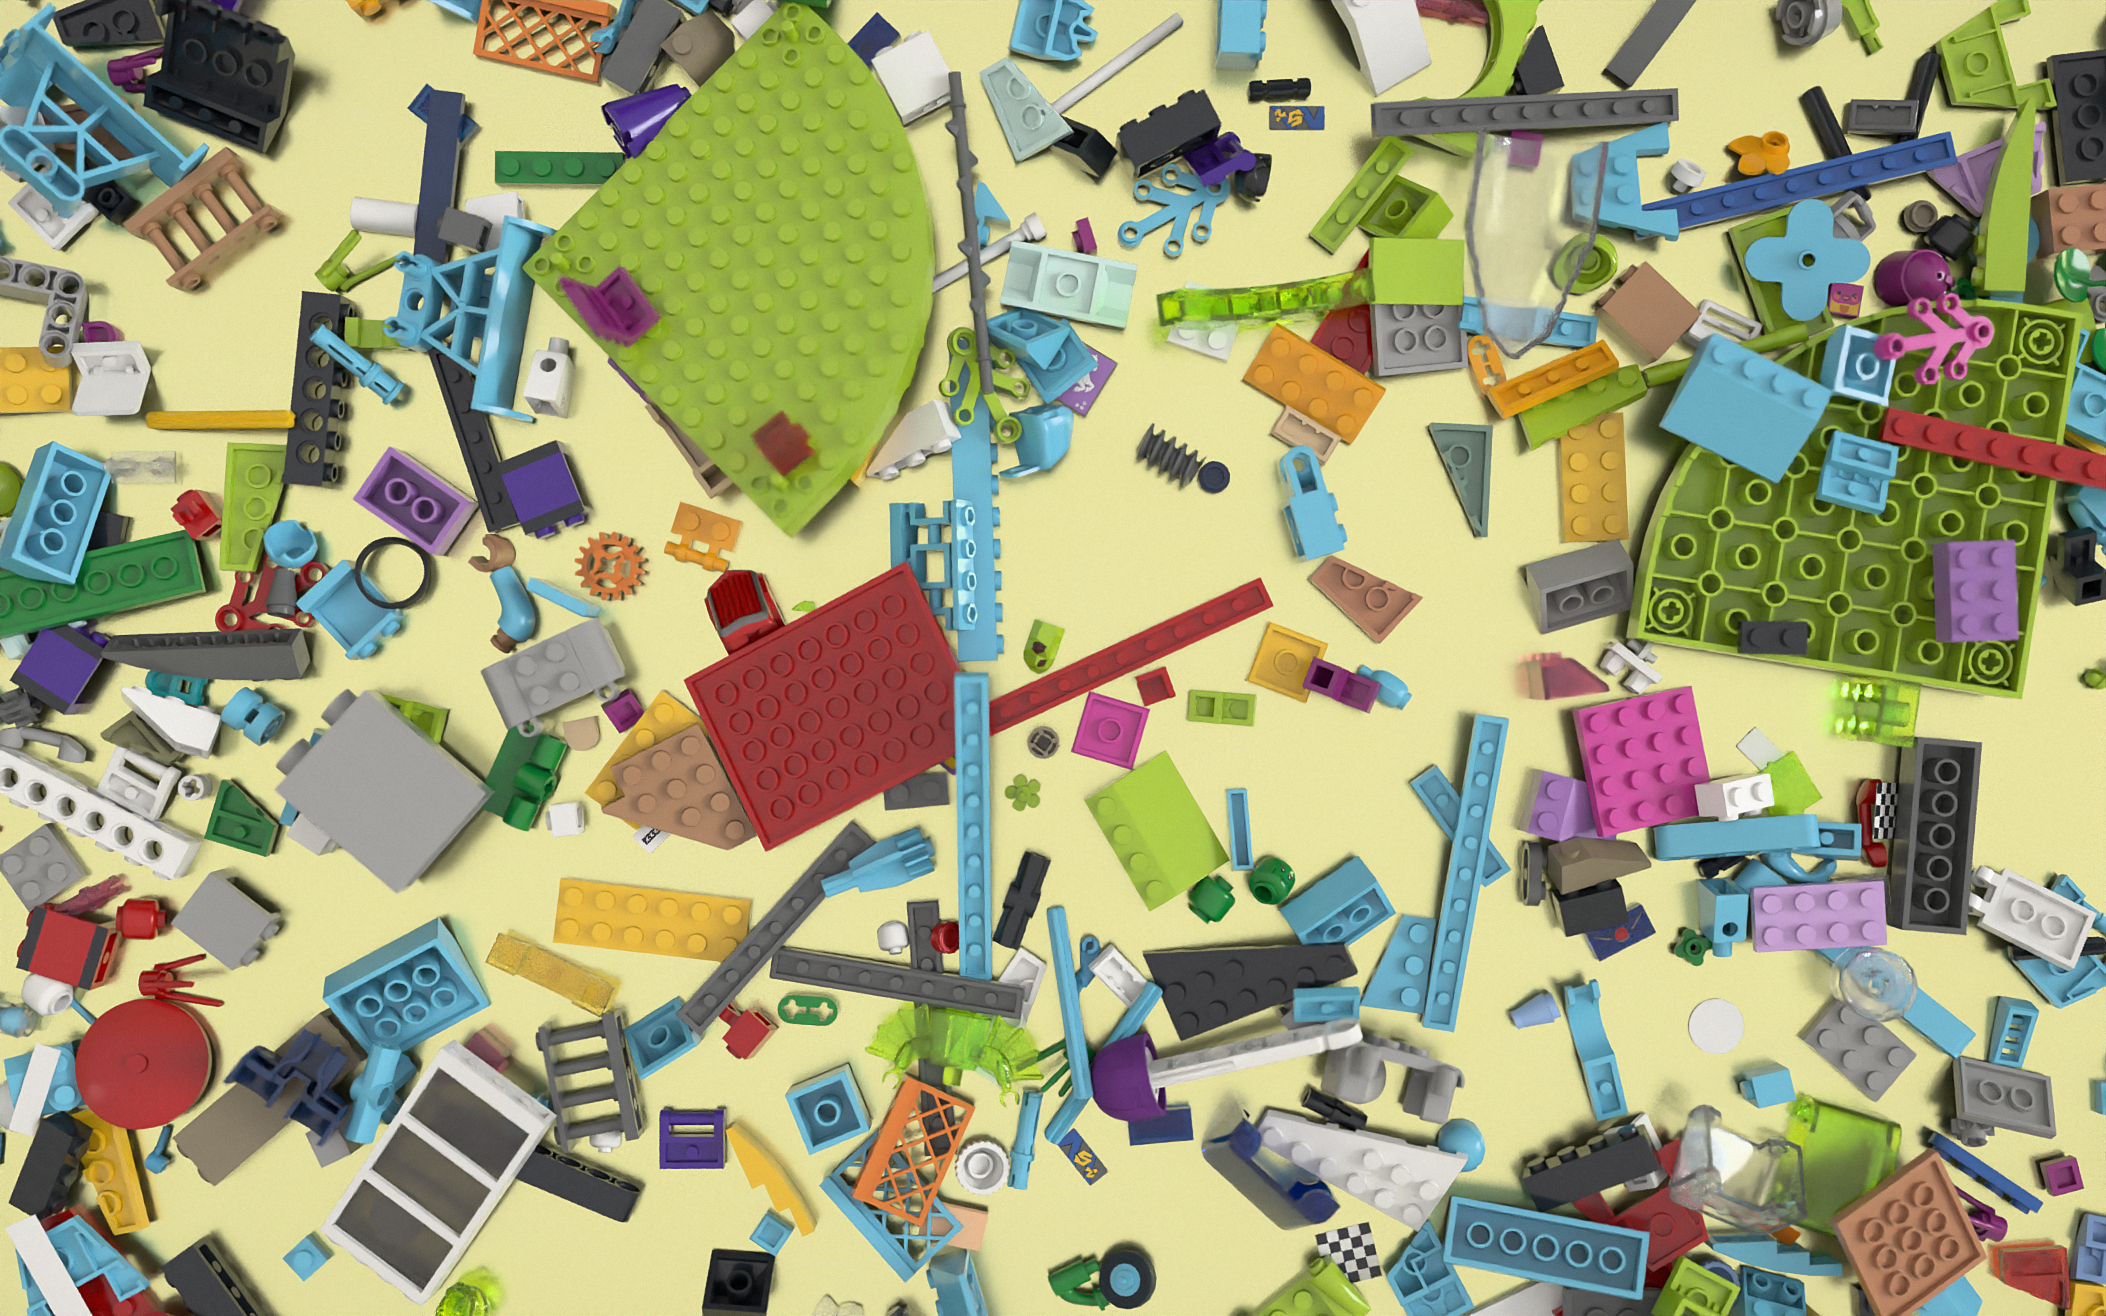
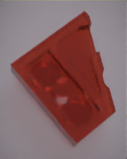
(2038, 1271)

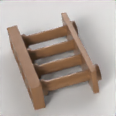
(174, 204)

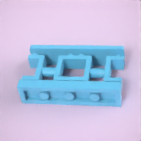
(957, 556)

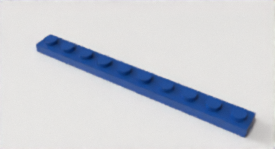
(1809, 181)

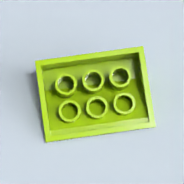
(1157, 830)

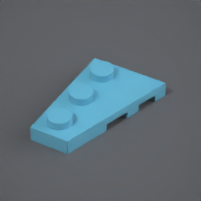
(1403, 971)

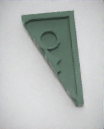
(1467, 457)

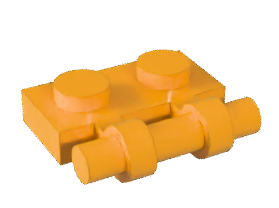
(705, 527)

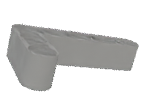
(57, 303)

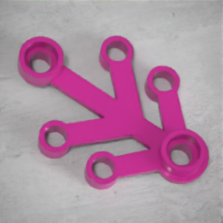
(1942, 338)

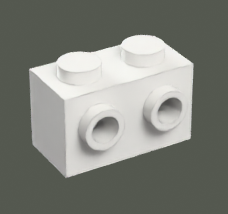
(1734, 795)

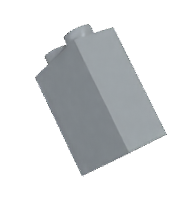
(381, 788)

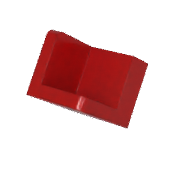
(1154, 686)

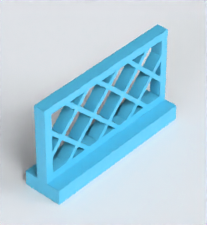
(873, 1229)

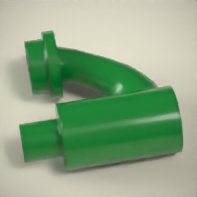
(1074, 1275)

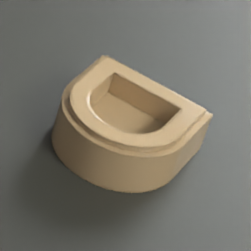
(581, 733)

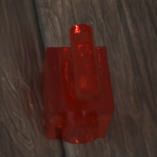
(783, 443)

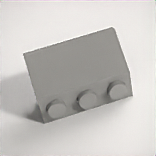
(1580, 586)

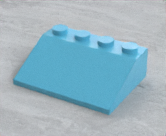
(1744, 407)
(406, 989)
(956, 1285)

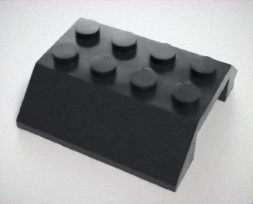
(222, 72)

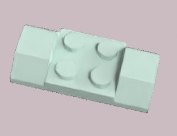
(1068, 284)

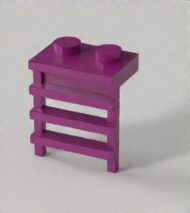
(614, 307)

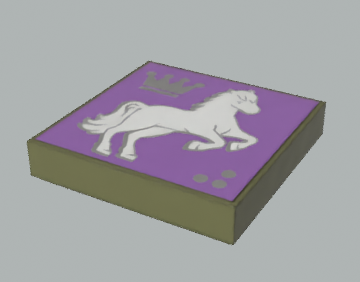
(1085, 392)

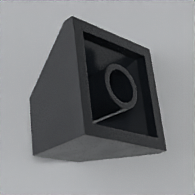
(738, 1284)

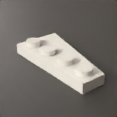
(1025, 971)

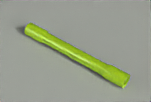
(1777, 339)

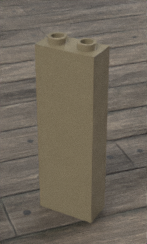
(241, 1123)

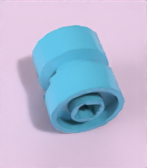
(249, 713)

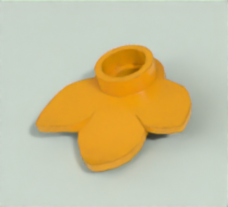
(1762, 153)

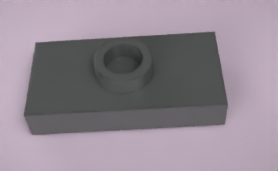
(1883, 117)

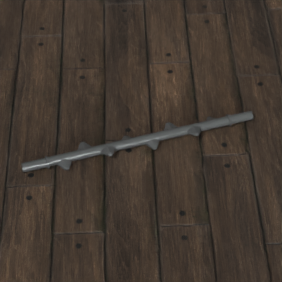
(970, 245)

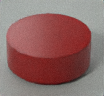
(945, 937)

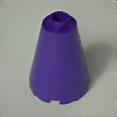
(642, 116)

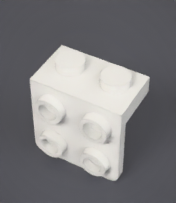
(111, 378)

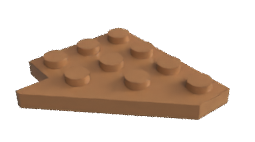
(681, 792)

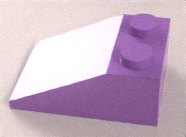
(1558, 808)

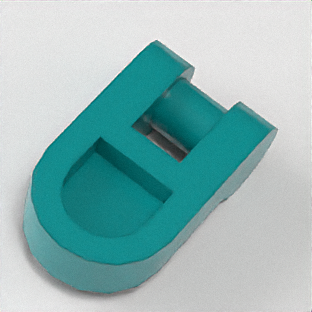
(170, 685)

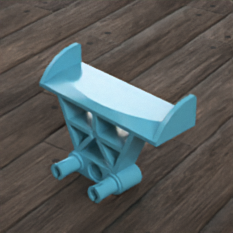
(23, 147)
(505, 316)

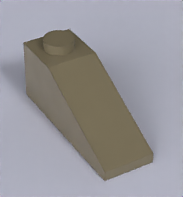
(1589, 861)

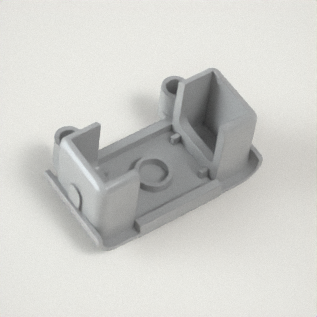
(554, 674)
(1429, 1086)

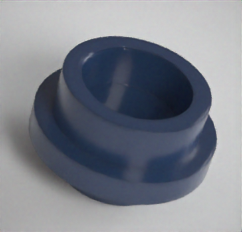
(1214, 477)

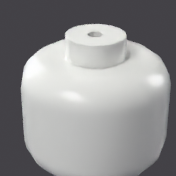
(893, 937)
(606, 1141)

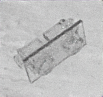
(141, 467)

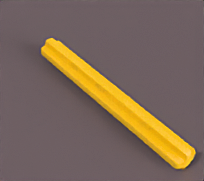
(220, 419)

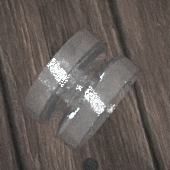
(1873, 983)

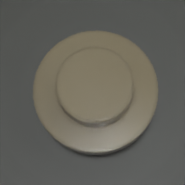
(1920, 216)

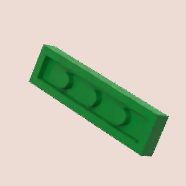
(556, 168)

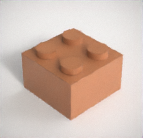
(2070, 220)

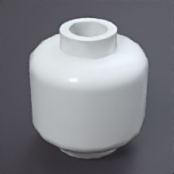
(46, 994)

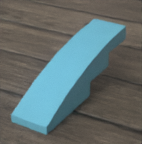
(1765, 1253)

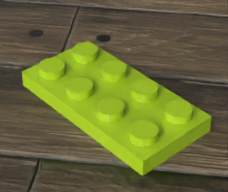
(1767, 294)

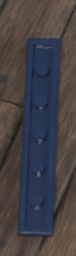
(439, 170)

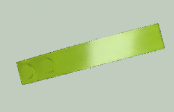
(2006, 212)

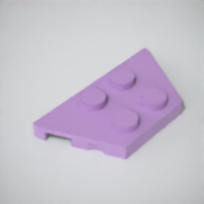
(1971, 174)

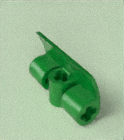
(523, 776)

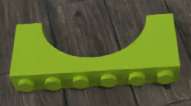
(1509, 27)

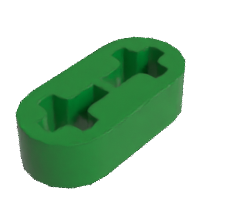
(809, 1001)

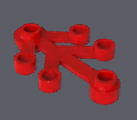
(244, 612)

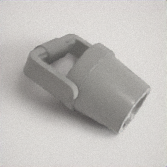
(1843, 227)

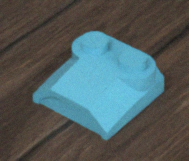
(1854, 369)
(63, 1090)

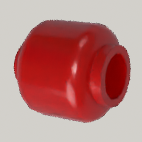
(140, 919)

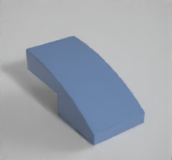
(2090, 1250)

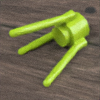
(334, 272)

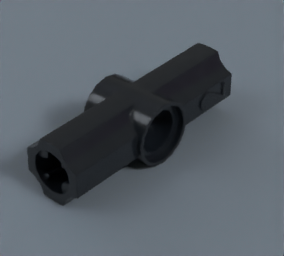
(1021, 900)

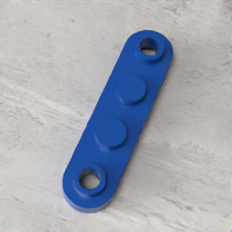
(1994, 1182)

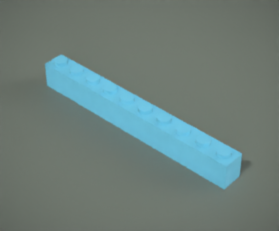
(974, 482)

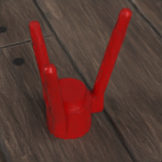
(160, 983)

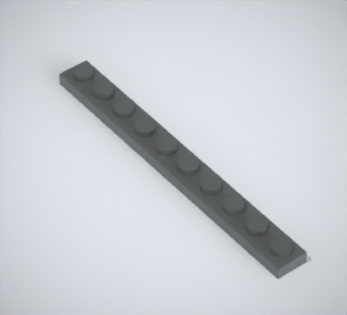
(1524, 112)

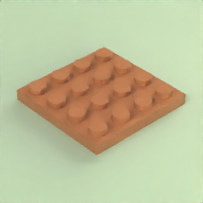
(1909, 1237)

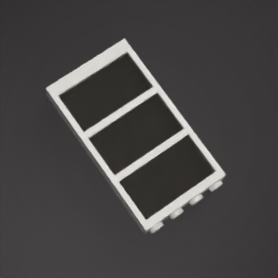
(437, 1172)

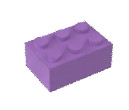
(415, 501)
(1975, 591)

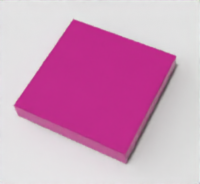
(1110, 730)

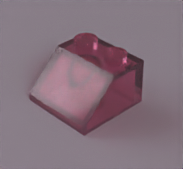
(1561, 677)

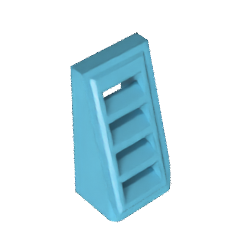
(2001, 1029)

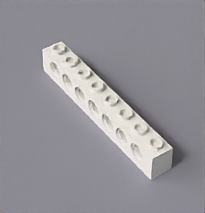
(177, 847)

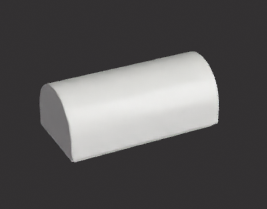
(383, 216)

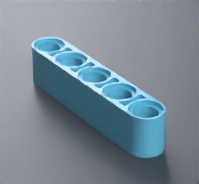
(1737, 837)

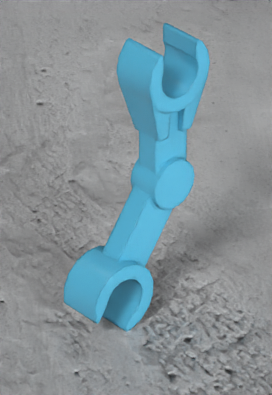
(609, 34)

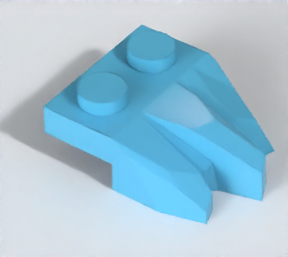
(1051, 29)

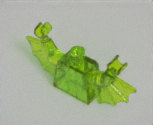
(957, 1043)

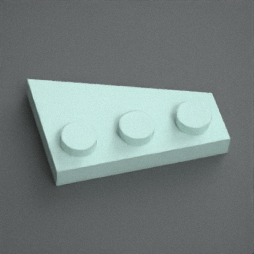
(1022, 110)

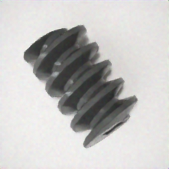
(1169, 456)

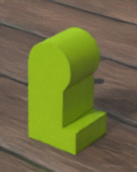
(369, 335)

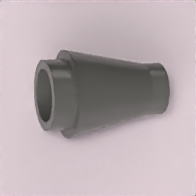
(282, 594)

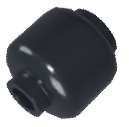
(1950, 237)

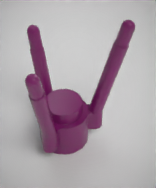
(129, 69)
(1985, 1223)

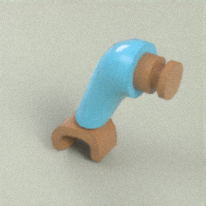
(517, 613)

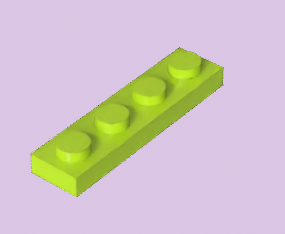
(1361, 193)

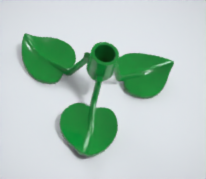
(2071, 279)

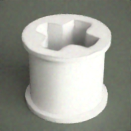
(186, 790)

